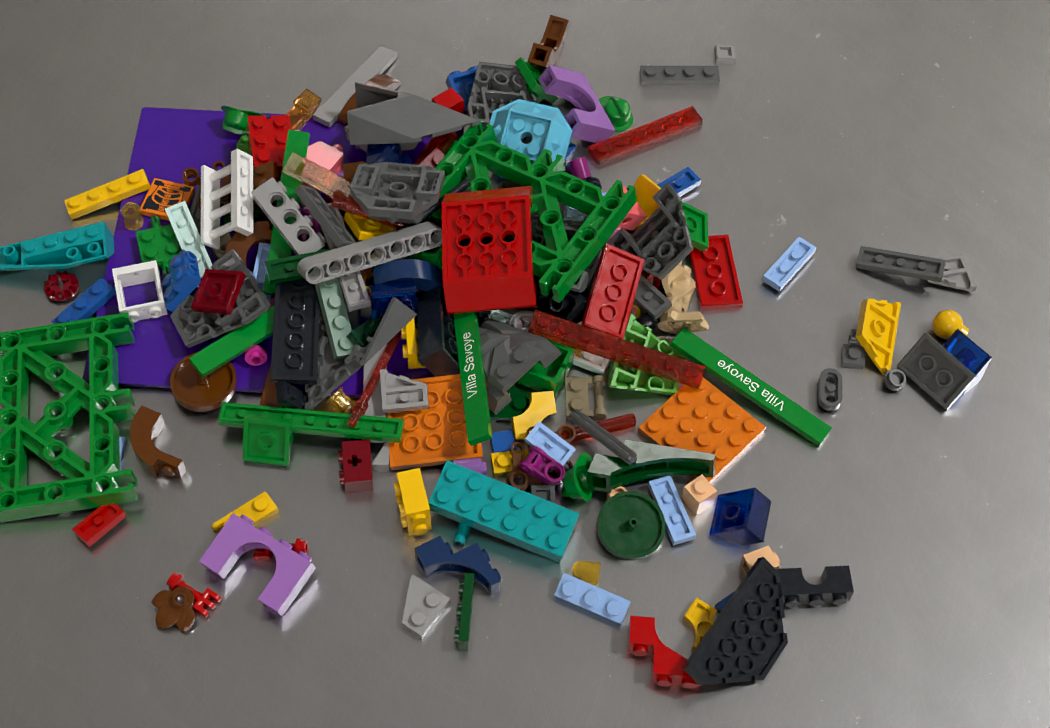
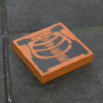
(163, 195)

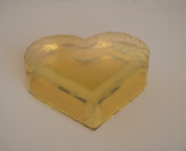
(587, 571)

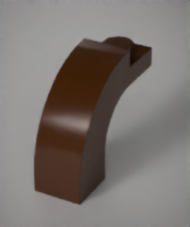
(551, 44)
(242, 243)
(143, 434)

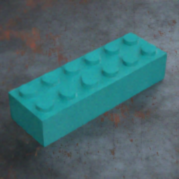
(503, 511)

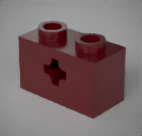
(356, 478)

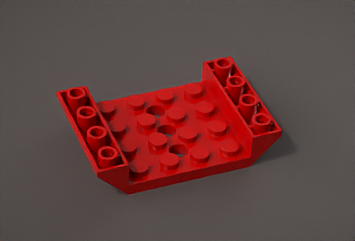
(493, 273)

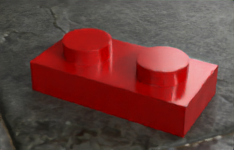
(98, 523)

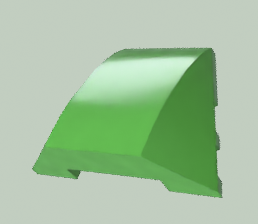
(630, 378)

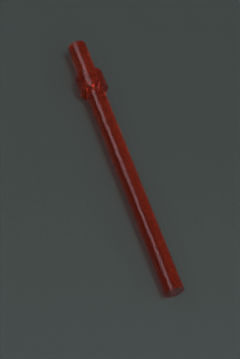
(361, 405)

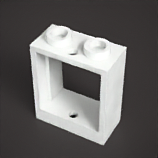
(146, 273)

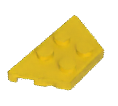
(878, 331)

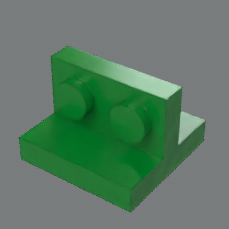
(531, 76)
(697, 225)
(267, 439)

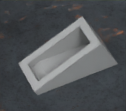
(382, 460)

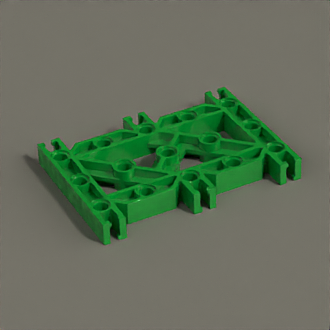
(561, 260)
(31, 351)

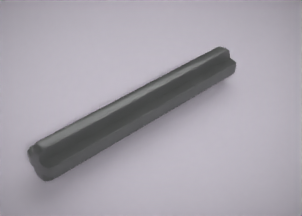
(603, 437)

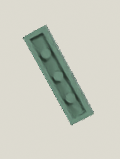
(335, 317)

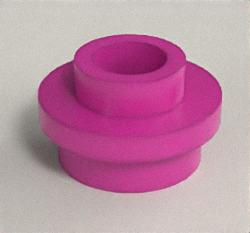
(256, 355)

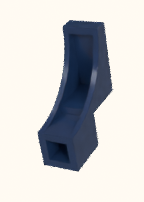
(438, 557)

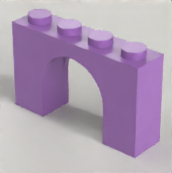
(589, 120)
(241, 536)

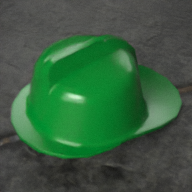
(618, 112)
(236, 119)
(576, 479)

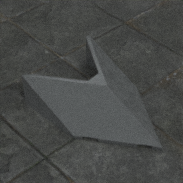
(399, 117)
(334, 372)

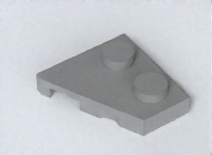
(957, 274)
(402, 394)
(422, 607)

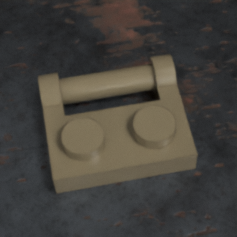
(577, 396)

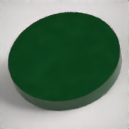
(630, 525)

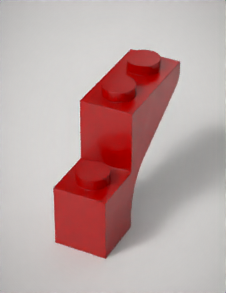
(665, 663)

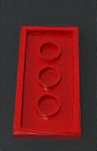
(716, 275)
(613, 291)

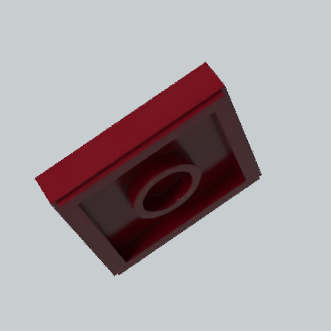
(218, 291)

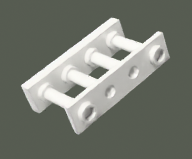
(241, 199)

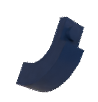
(421, 272)

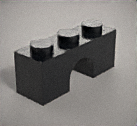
(834, 589)

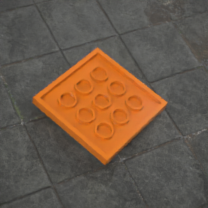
(704, 423)
(434, 433)

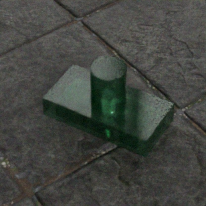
(361, 333)

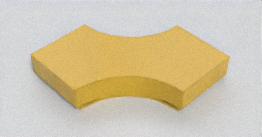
(540, 406)
(700, 618)

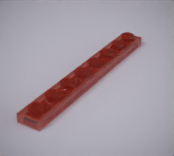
(616, 349)

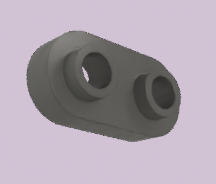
(830, 391)

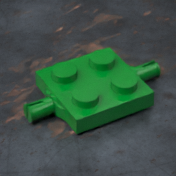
(158, 244)

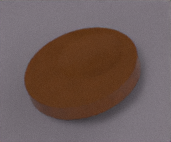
(202, 393)

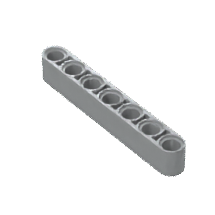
(362, 250)

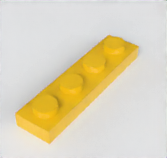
(107, 194)

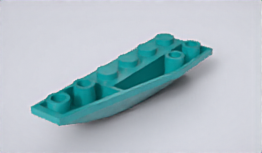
(59, 249)

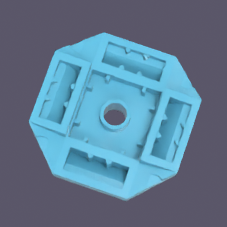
(535, 120)

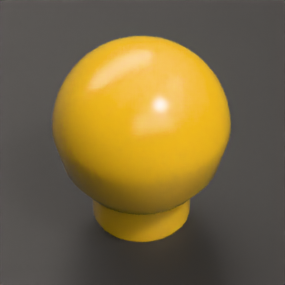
(947, 322)

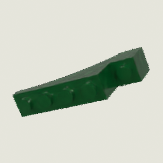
(652, 461)

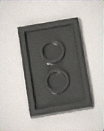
(936, 371)

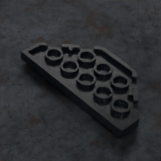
(745, 634)

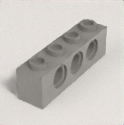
(272, 191)

